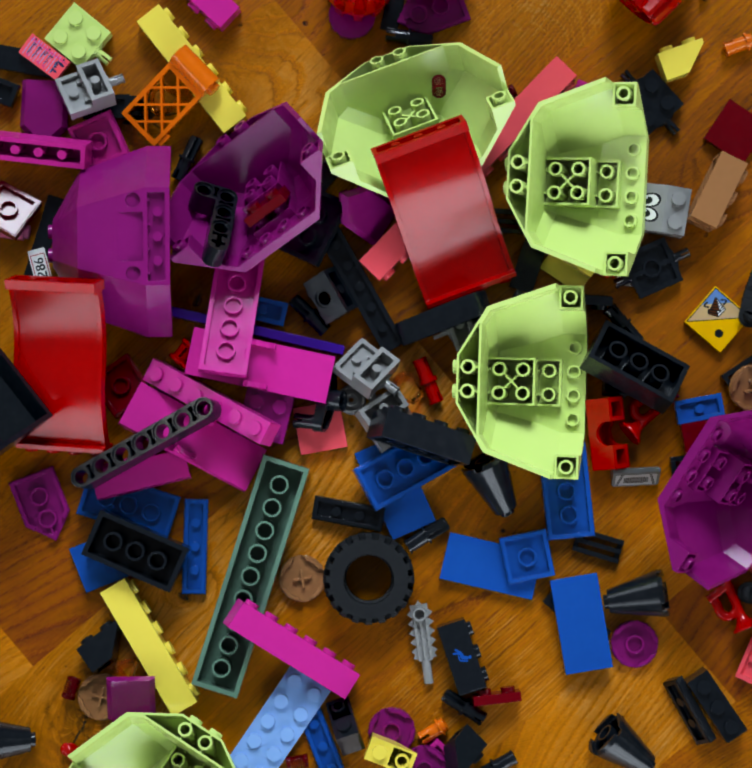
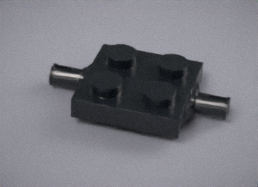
(657, 100)
(654, 268)

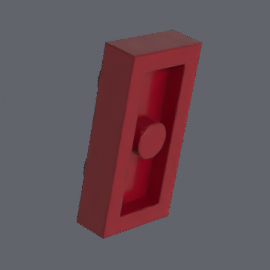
(273, 199)
(506, 695)

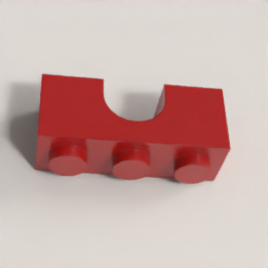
(605, 452)

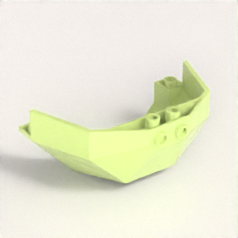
(395, 98)
(583, 176)
(525, 382)
(153, 742)

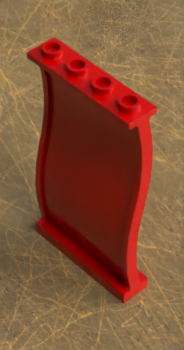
(444, 211)
(63, 359)

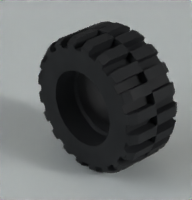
(368, 610)

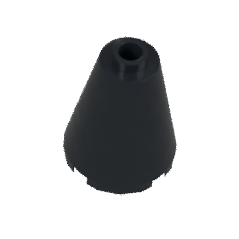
(493, 483)
(639, 596)
(15, 740)
(620, 744)

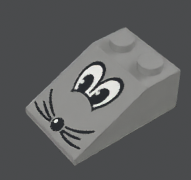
(666, 210)

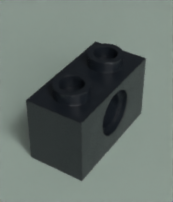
(341, 300)

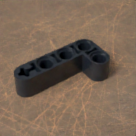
(221, 207)
(442, 317)

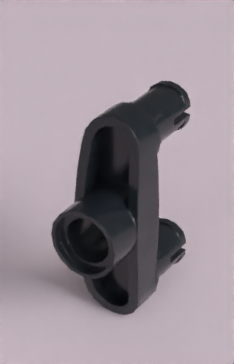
(323, 413)

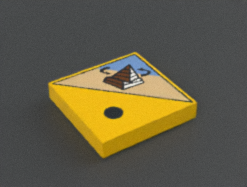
(715, 319)

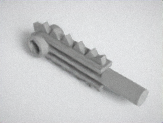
(423, 641)

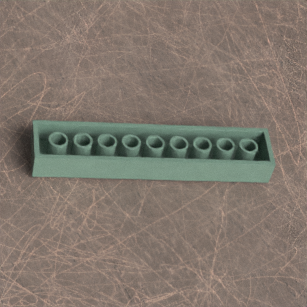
(251, 571)

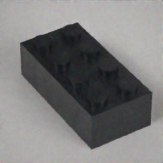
(634, 367)
(421, 436)
(136, 550)

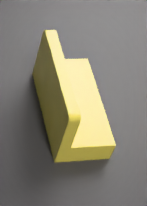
(565, 272)

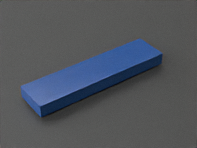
(195, 535)
(322, 742)

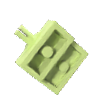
(79, 37)

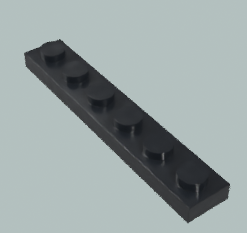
(363, 292)

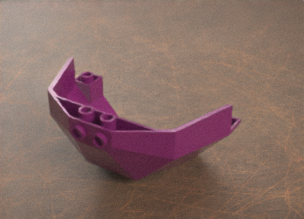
(252, 160)
(119, 231)
(710, 503)

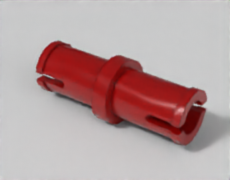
(428, 380)

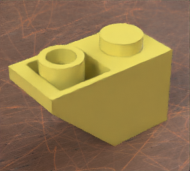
(678, 61)
(389, 753)

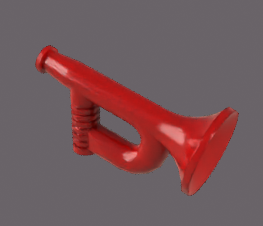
(634, 429)
(742, 620)

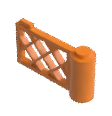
(193, 74)

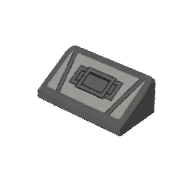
(635, 476)

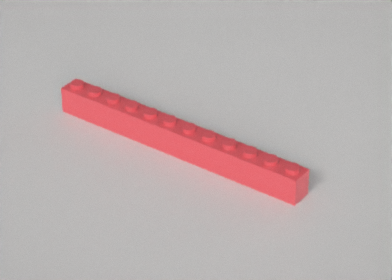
(550, 82)

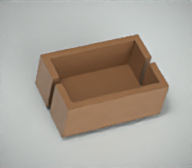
(717, 192)

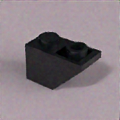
(102, 648)
(345, 726)
(464, 748)

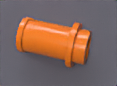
(738, 44)
(434, 730)

